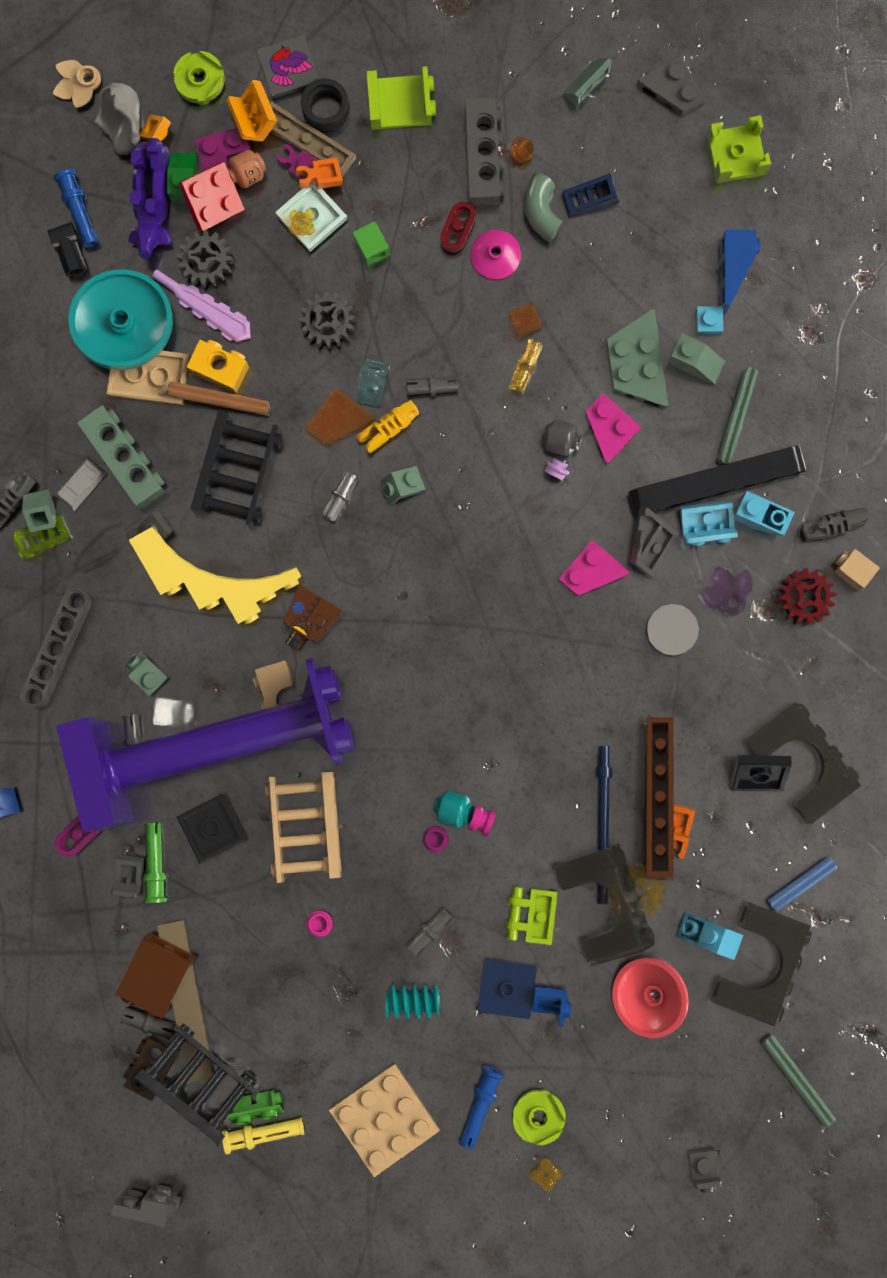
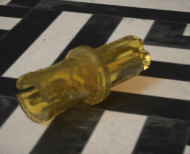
(526, 365)

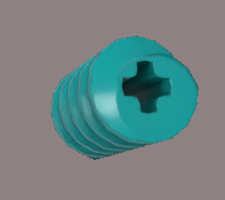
(412, 1002)

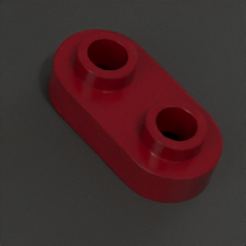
(457, 228)

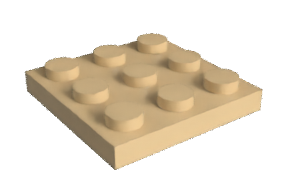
(384, 1120)

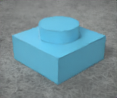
(709, 320)

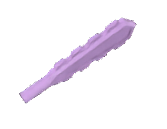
(218, 316)

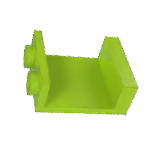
(400, 100)

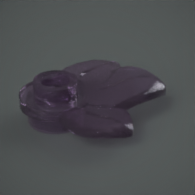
(726, 587)

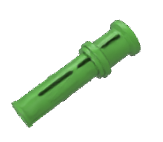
(154, 877)

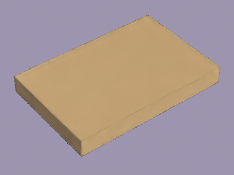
(151, 379)

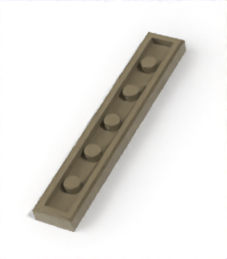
(187, 1002)

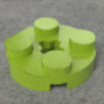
(199, 91)
(553, 1121)

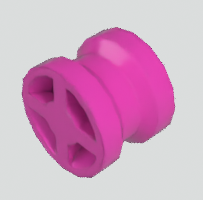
(482, 820)

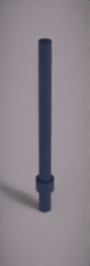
(604, 773)

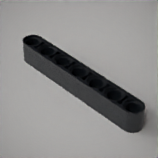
(718, 480)

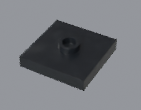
(760, 773)
(211, 828)

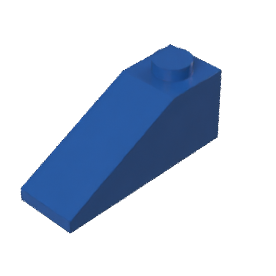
(737, 255)

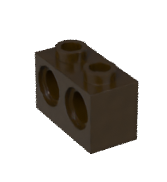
(144, 1061)

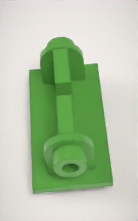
(265, 1108)

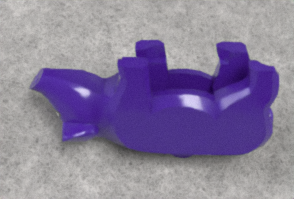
(149, 196)

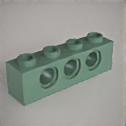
(95, 427)

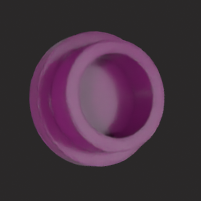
(435, 839)

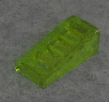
(34, 549)

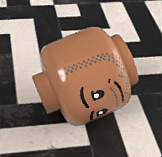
(246, 168)

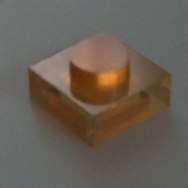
(525, 319)

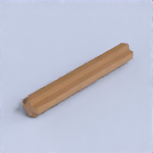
(217, 398)

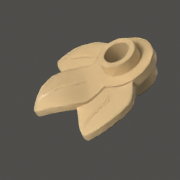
(73, 82)

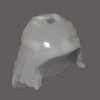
(120, 117)

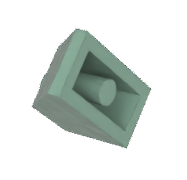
(696, 359)

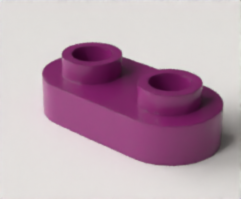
(80, 838)

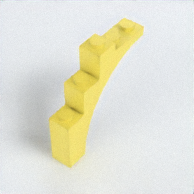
(171, 570)

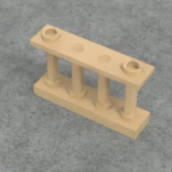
(327, 838)

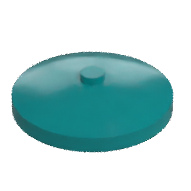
(120, 319)

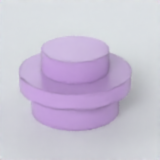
(556, 468)

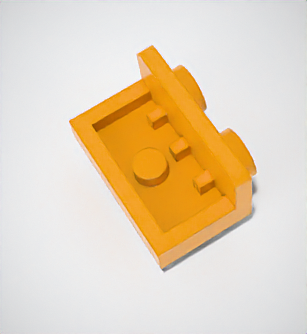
(252, 112)

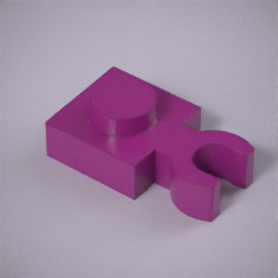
(295, 161)

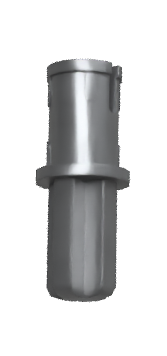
(339, 496)

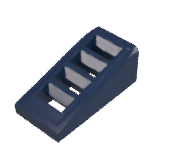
(588, 186)

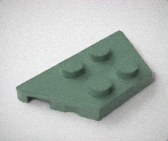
(638, 361)

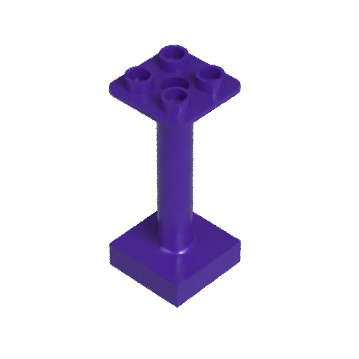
(103, 773)

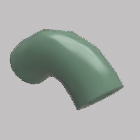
(537, 206)

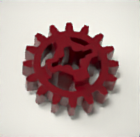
(815, 603)

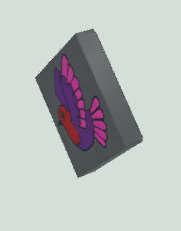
(287, 66)

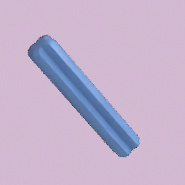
(802, 884)

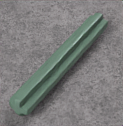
(737, 415)
(798, 1081)

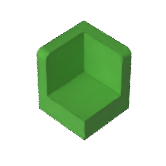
(371, 243)

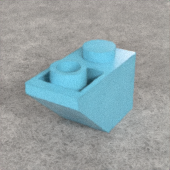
(762, 514)
(709, 936)

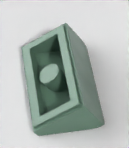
(587, 80)

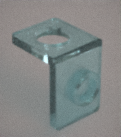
(372, 383)

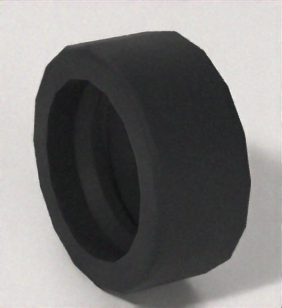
(320, 86)

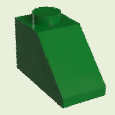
(179, 168)

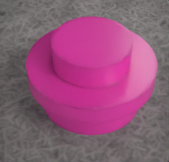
(319, 923)

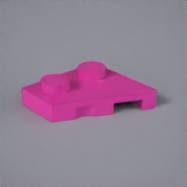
(610, 427)
(592, 570)

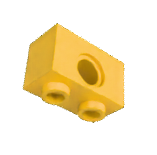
(229, 376)

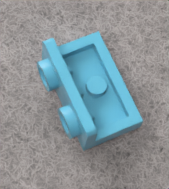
(708, 522)

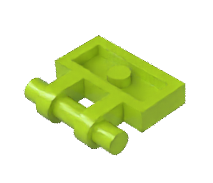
(540, 915)

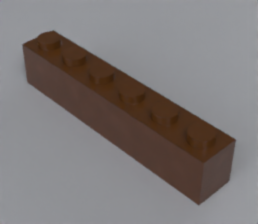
(660, 798)

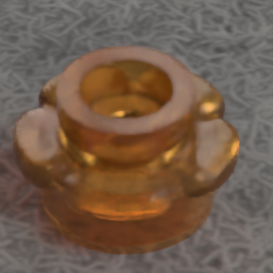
(522, 149)

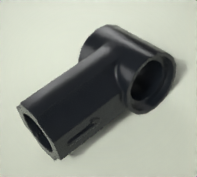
(66, 244)

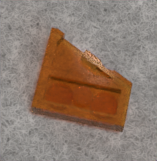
(338, 418)

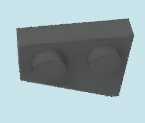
(651, 541)

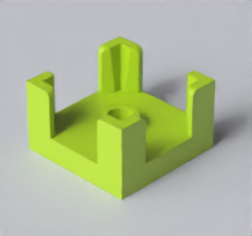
(737, 151)

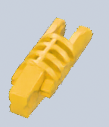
(388, 426)

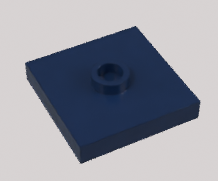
(507, 988)

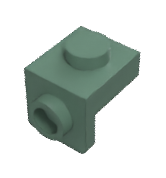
(402, 484)
(144, 673)

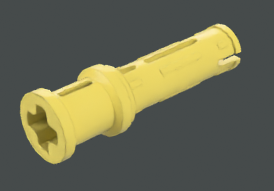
(251, 1136)

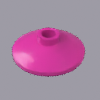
(494, 266)

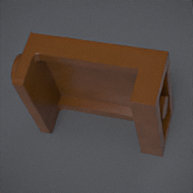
(154, 975)

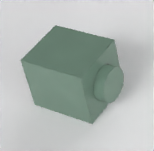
(39, 510)

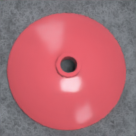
(639, 1006)

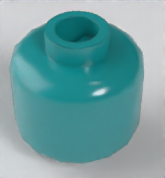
(453, 809)

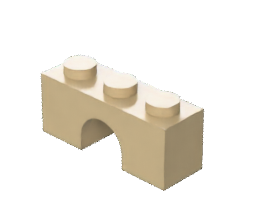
(272, 682)

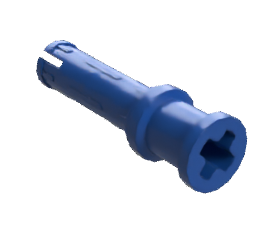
(73, 198)
(484, 1096)

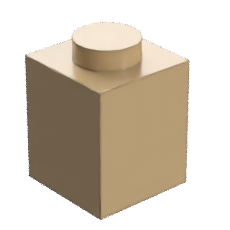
(855, 569)

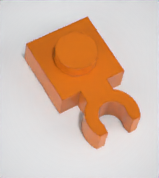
(323, 172)

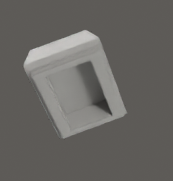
(81, 484)

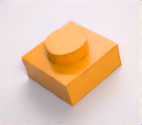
(155, 127)

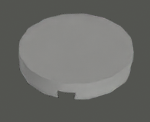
(672, 629)

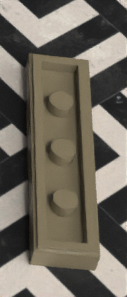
(306, 138)

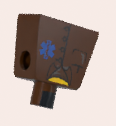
(309, 617)

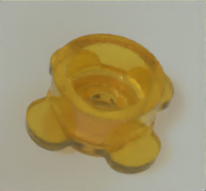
(304, 229)
(546, 1182)

